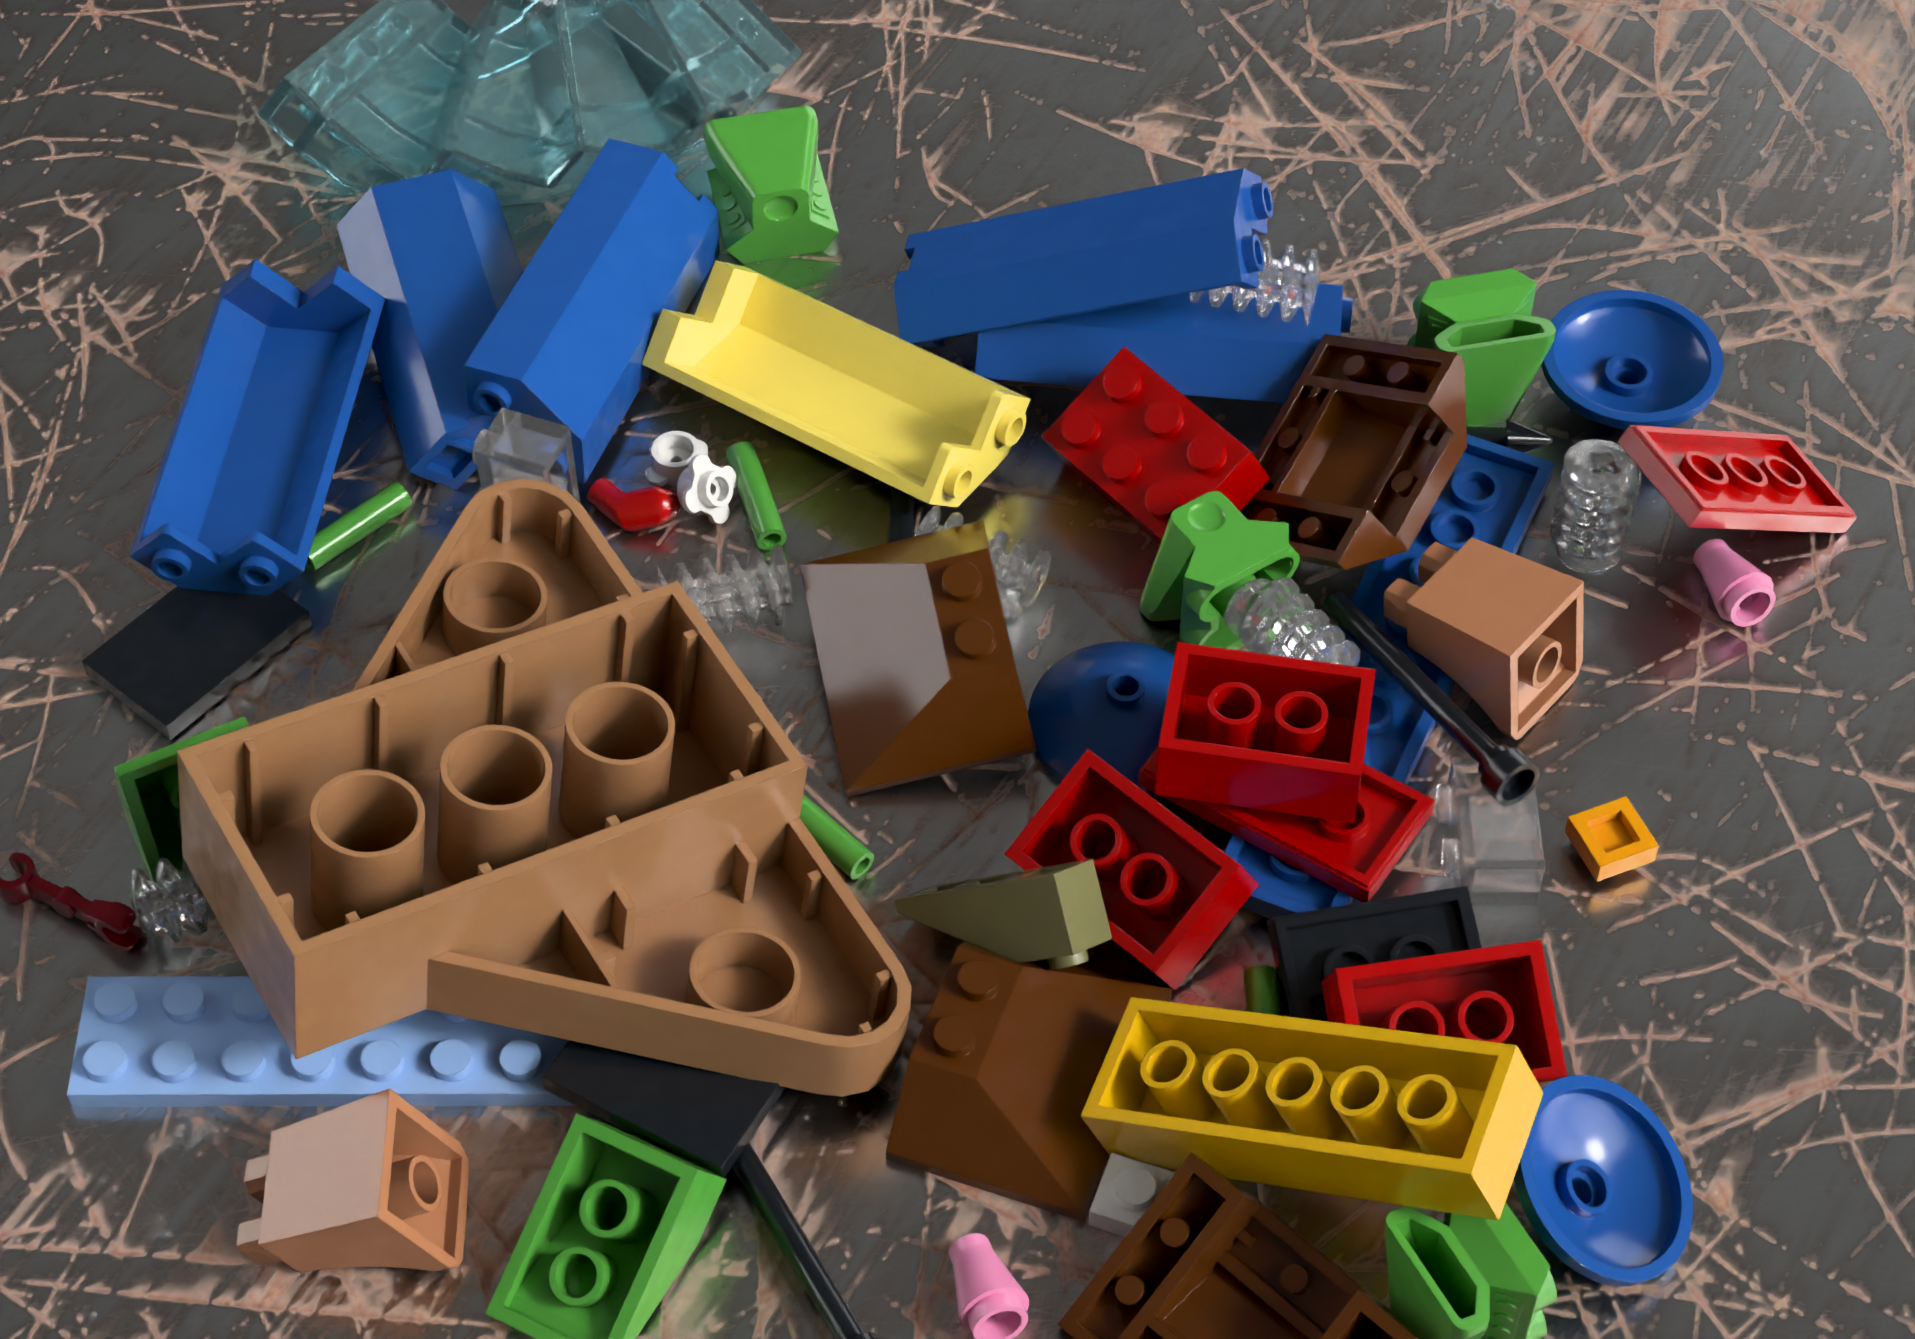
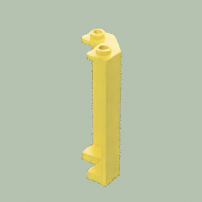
(840, 385)

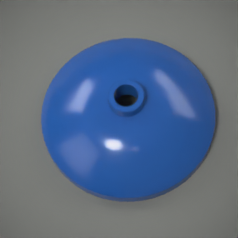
(1633, 359)
(1081, 707)
(1604, 1182)

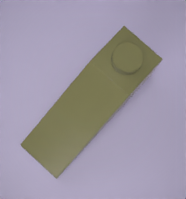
(1020, 914)

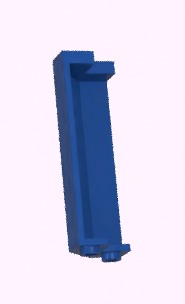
(1083, 257)
(445, 270)
(591, 298)
(1185, 343)
(258, 432)

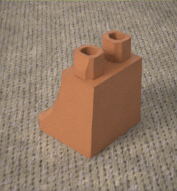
(1494, 627)
(359, 1191)

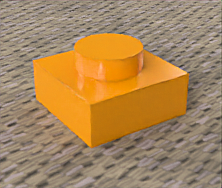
(1611, 838)

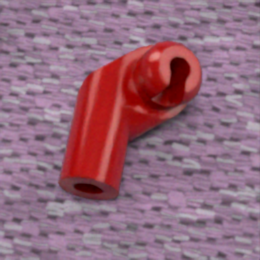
(634, 509)

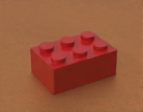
(1150, 446)
(1264, 732)
(1158, 877)
(1464, 994)

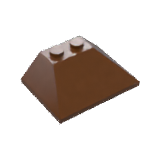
(1362, 449)
(916, 659)
(1007, 1074)
(1223, 1268)

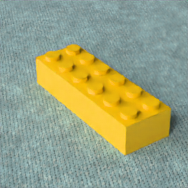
(1317, 1105)

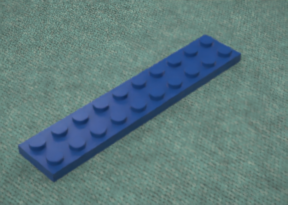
(1486, 498)

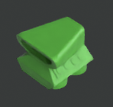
(769, 184)
(1493, 330)
(1203, 562)
(1466, 1276)

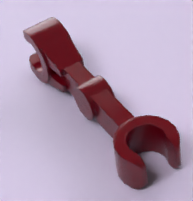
(106, 918)

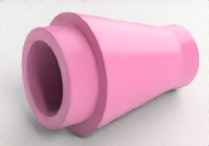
(1735, 585)
(987, 1293)

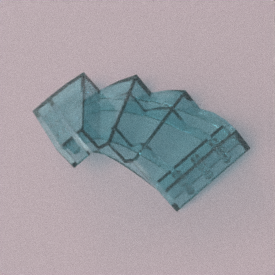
(522, 88)

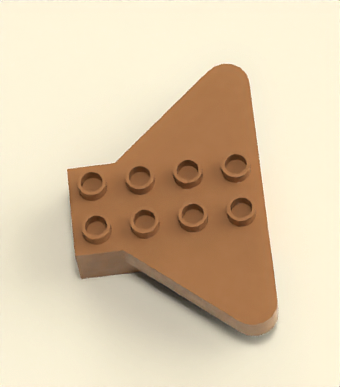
(544, 826)

